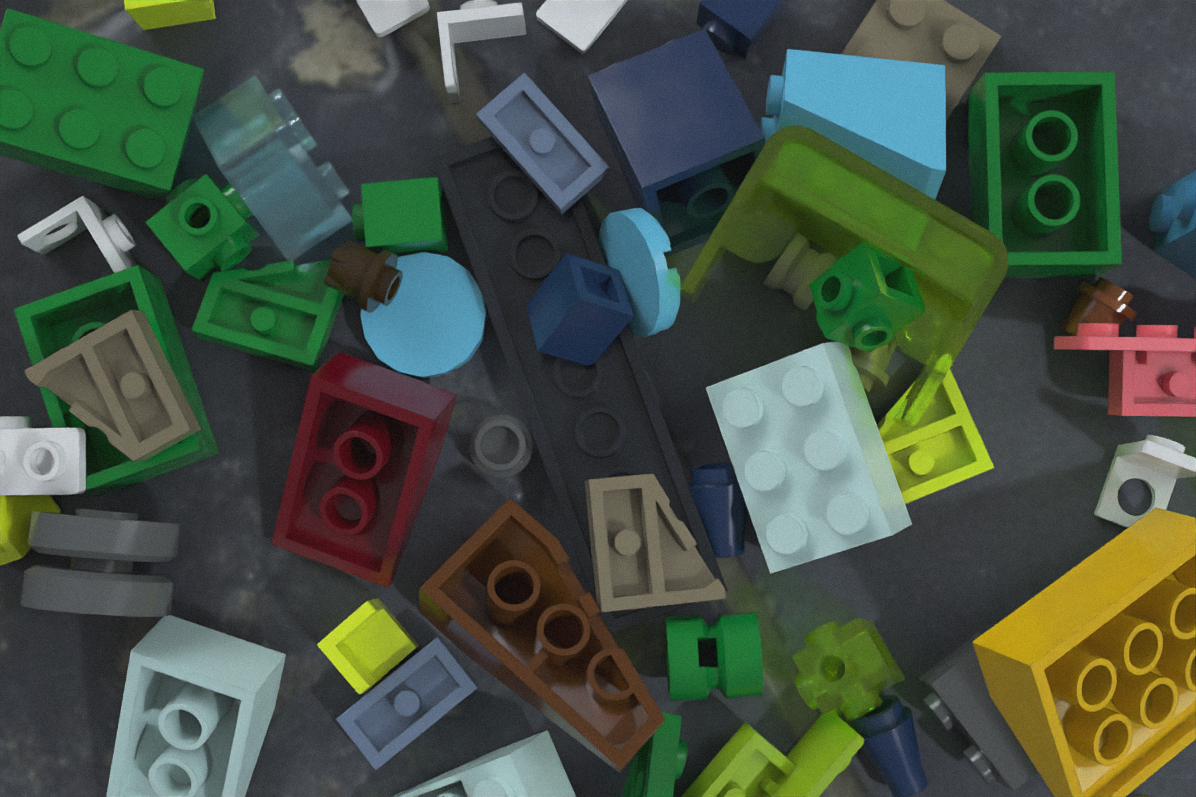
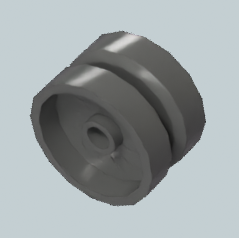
(100, 564)

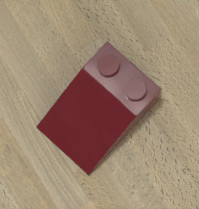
(361, 467)

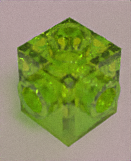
(867, 668)

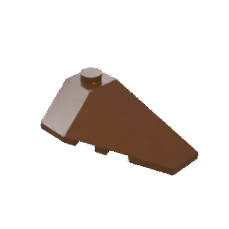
(535, 629)

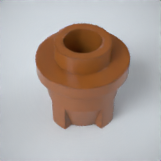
(1099, 304)

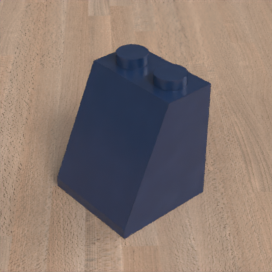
(678, 134)

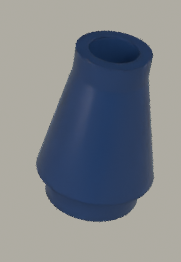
(720, 507)
(893, 746)

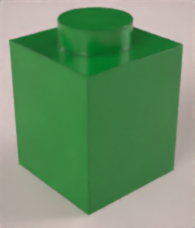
(402, 217)

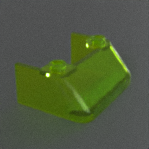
(843, 200)

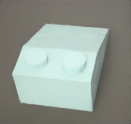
(193, 713)

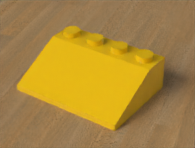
(1104, 662)

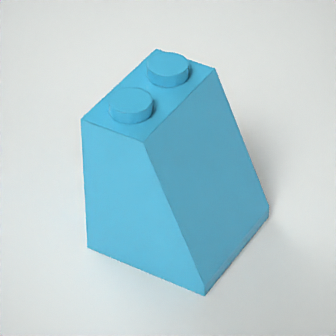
(869, 106)

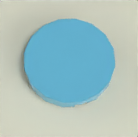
(635, 247)
(432, 319)

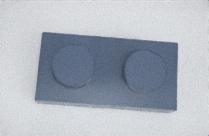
(543, 143)
(407, 702)

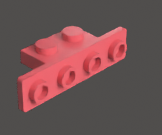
(1146, 372)

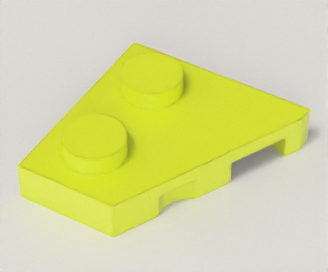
(939, 449)

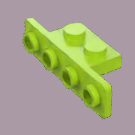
(758, 769)

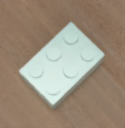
(808, 456)

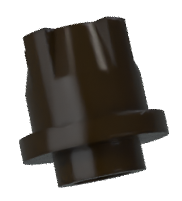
(364, 275)

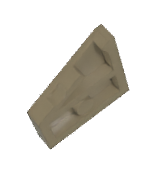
(122, 386)
(642, 548)

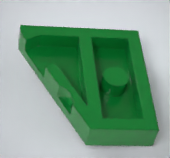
(271, 312)

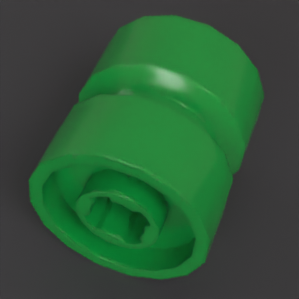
(736, 656)

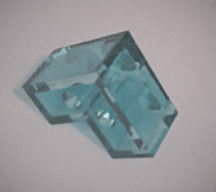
(267, 161)

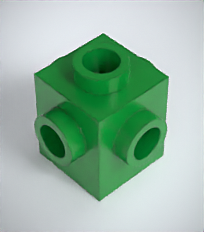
(204, 227)
(866, 299)

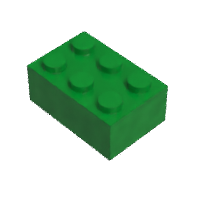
(93, 106)
(1047, 170)
(74, 313)

